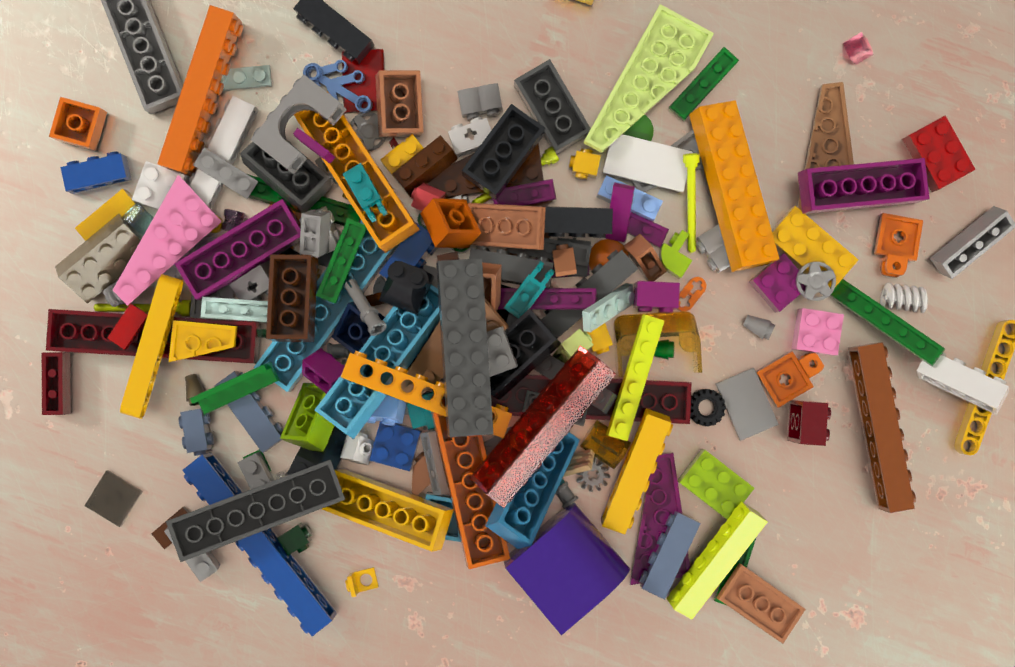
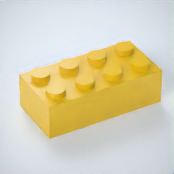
(807, 242)

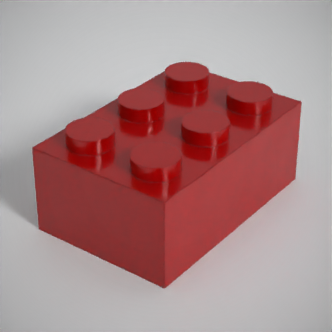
(942, 152)

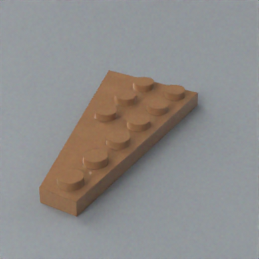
(830, 133)
(429, 359)

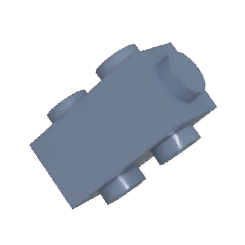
(196, 431)

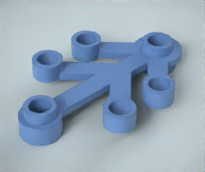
(334, 85)

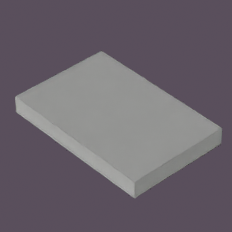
(747, 404)

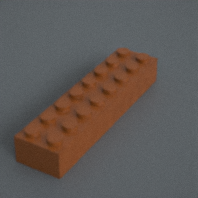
(882, 427)

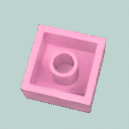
(817, 331)

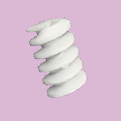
(904, 296)

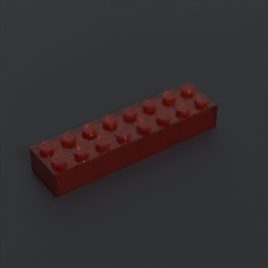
(542, 426)

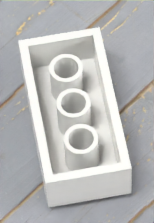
(965, 382)

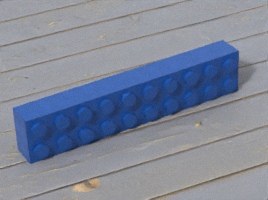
(265, 550)

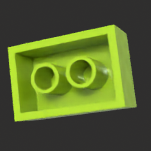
(715, 483)

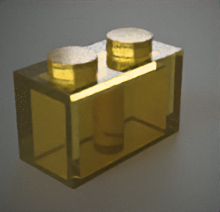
(606, 448)

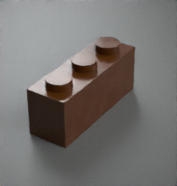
(425, 165)

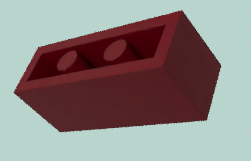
(56, 383)

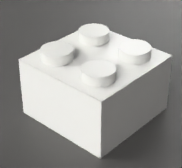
(155, 184)

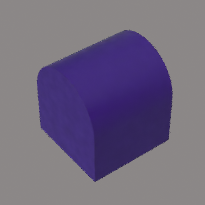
(567, 568)

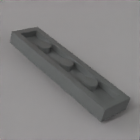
(581, 252)

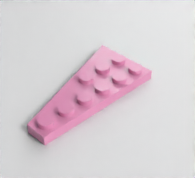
(172, 233)

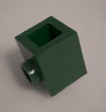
(296, 539)

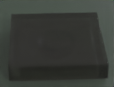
(113, 498)

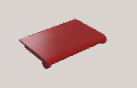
(369, 66)

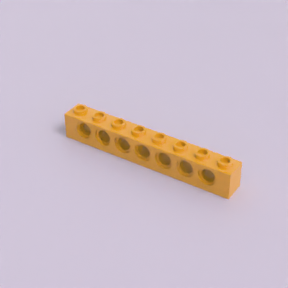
(352, 373)

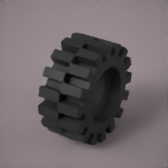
(719, 407)

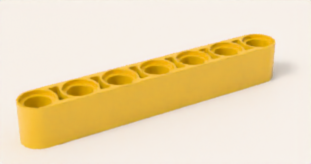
(151, 346)
(972, 414)

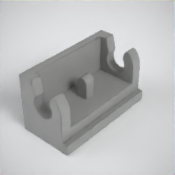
(315, 233)

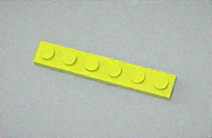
(635, 377)

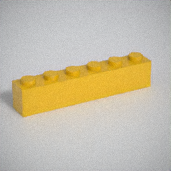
(636, 470)

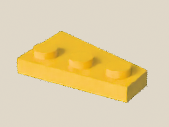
(197, 339)

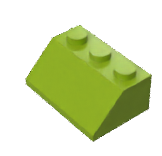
(305, 425)

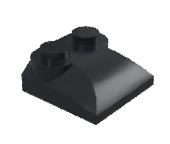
(406, 287)

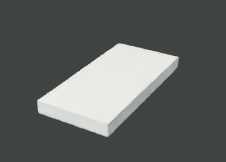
(647, 162)

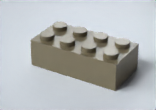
(99, 259)

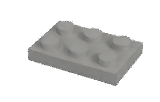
(499, 352)

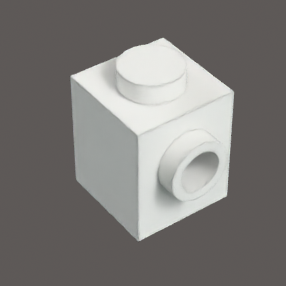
(357, 449)

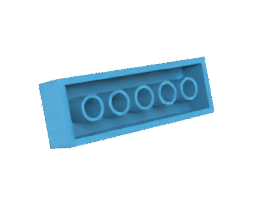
(525, 513)

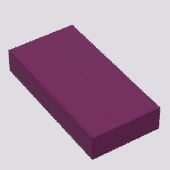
(313, 145)

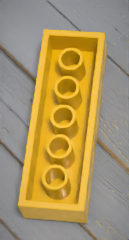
(392, 511)

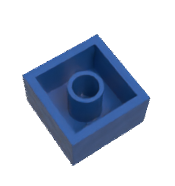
(395, 446)

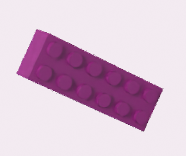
(863, 185)
(240, 250)

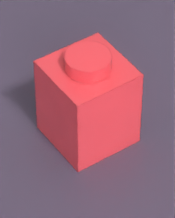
(424, 194)

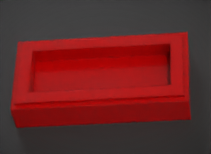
(128, 326)

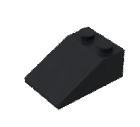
(308, 458)

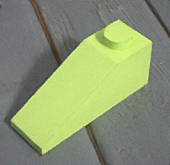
(571, 344)

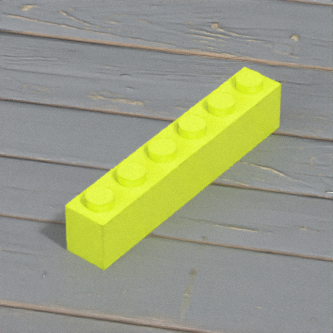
(716, 560)

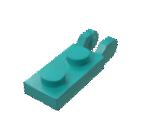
(364, 190)
(528, 292)

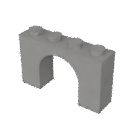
(303, 96)

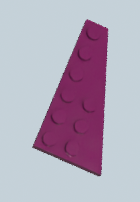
(660, 501)

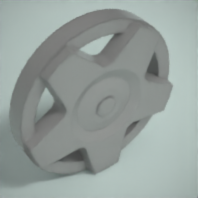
(368, 130)
(816, 281)

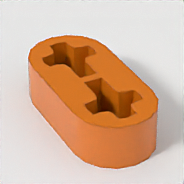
(693, 297)

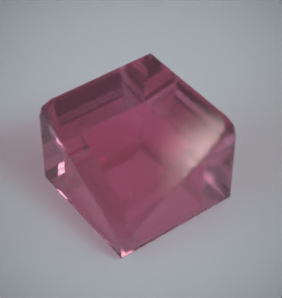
(858, 48)

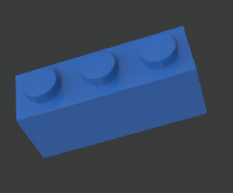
(95, 172)

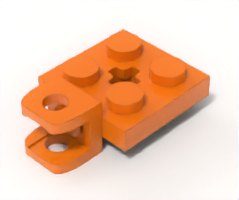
(897, 253)
(799, 375)

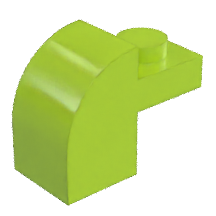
(672, 260)

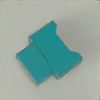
(419, 416)

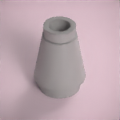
(761, 327)

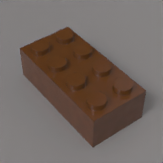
(292, 298)

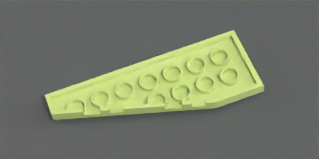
(658, 64)

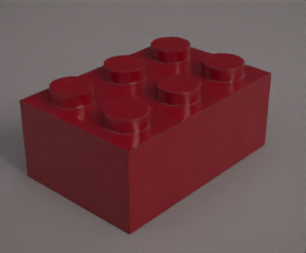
(808, 422)

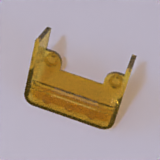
(675, 324)

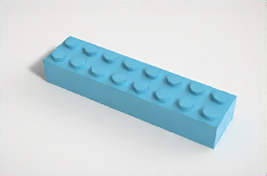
(351, 404)

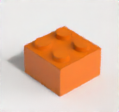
(78, 124)
(450, 223)

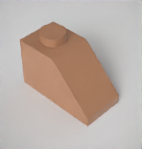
(645, 258)
(564, 260)
(420, 475)

